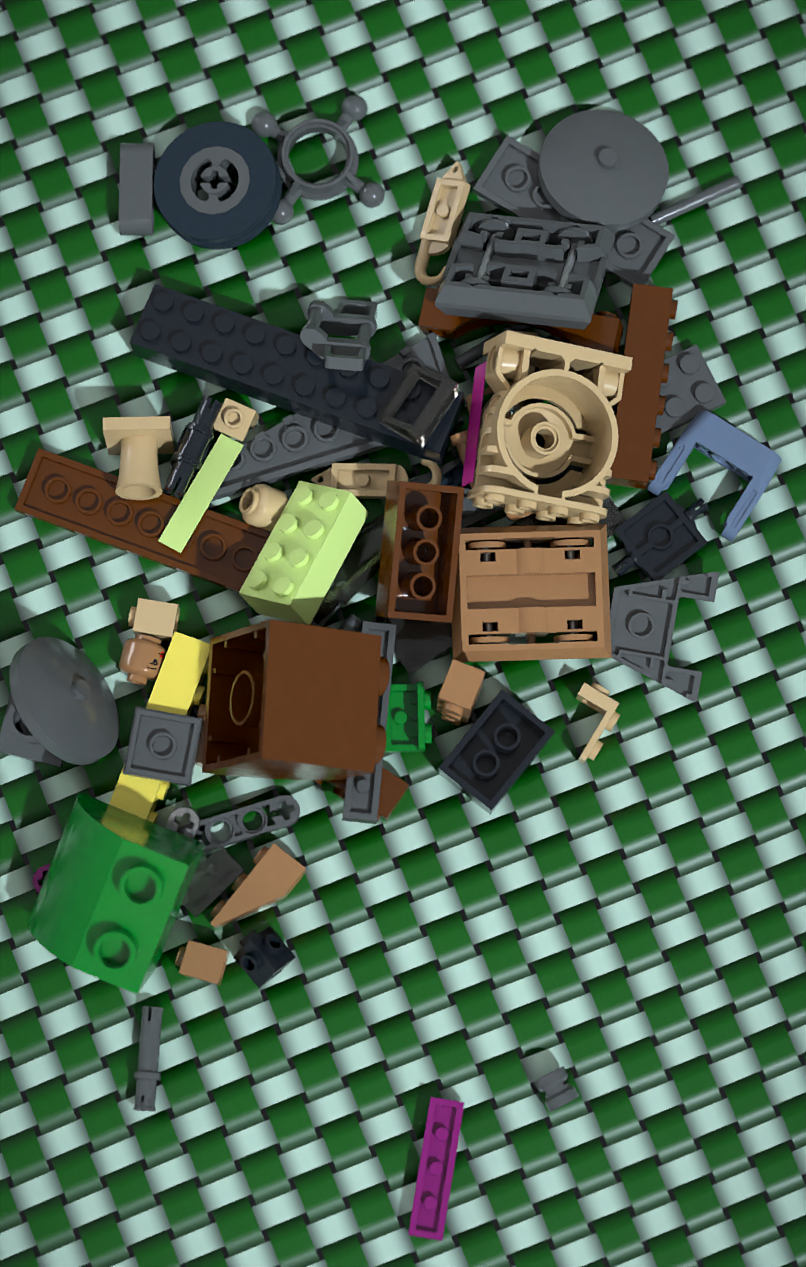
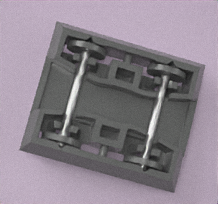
(525, 270)

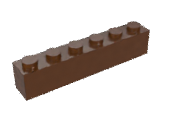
(641, 400)

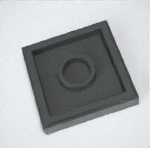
(163, 746)

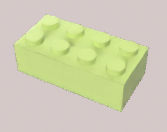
(304, 553)

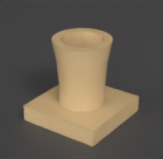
(138, 443)

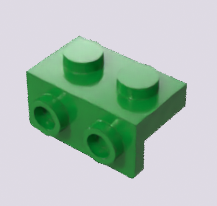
(406, 718)

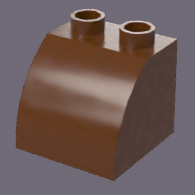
(294, 702)

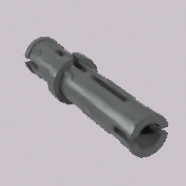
(148, 1059)

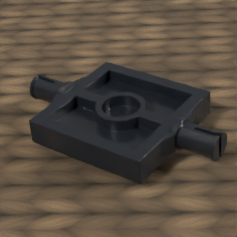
(660, 537)

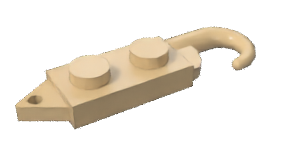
(441, 221)
(370, 479)

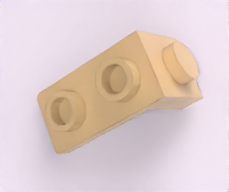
(597, 699)

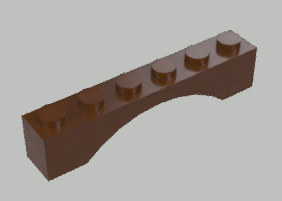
(601, 334)

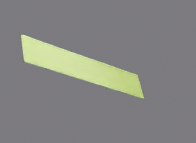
(200, 493)

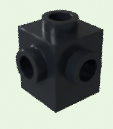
(263, 956)

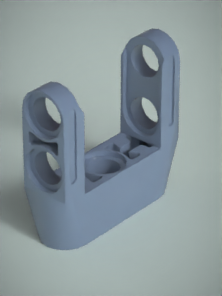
(729, 449)

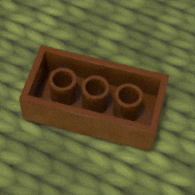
(419, 551)

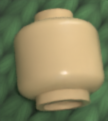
(262, 506)

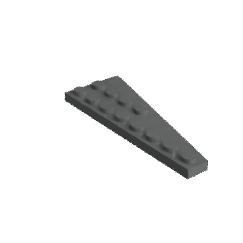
(307, 444)

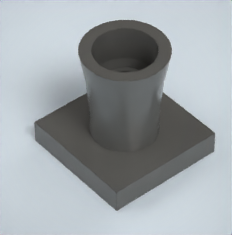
(20, 743)

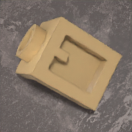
(235, 419)

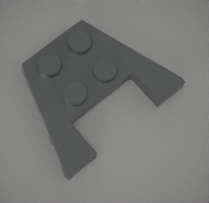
(644, 627)

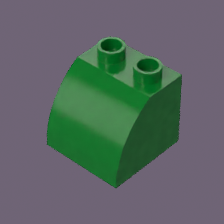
(113, 893)

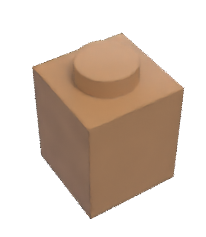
(202, 962)

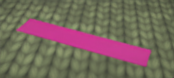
(474, 424)

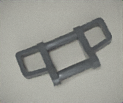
(350, 319)

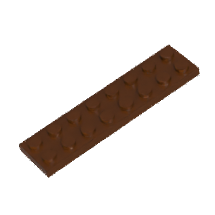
(86, 504)

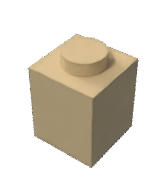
(154, 619)

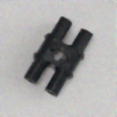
(192, 447)

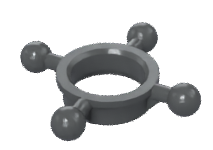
(354, 109)

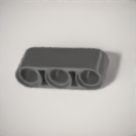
(136, 189)

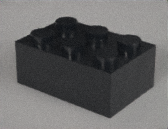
(496, 751)

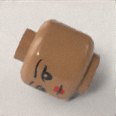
(142, 659)

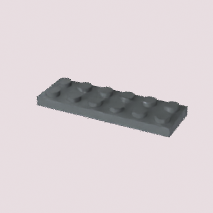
(514, 187)

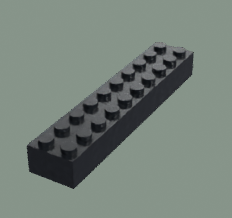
(282, 370)

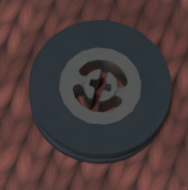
(208, 154)

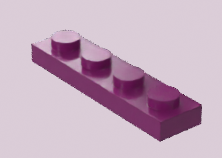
(436, 1168)

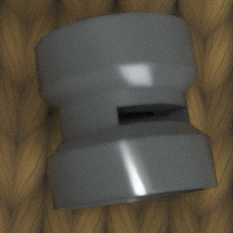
(556, 1089)

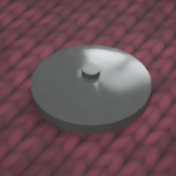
(603, 169)
(64, 700)

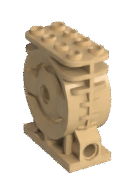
(585, 388)

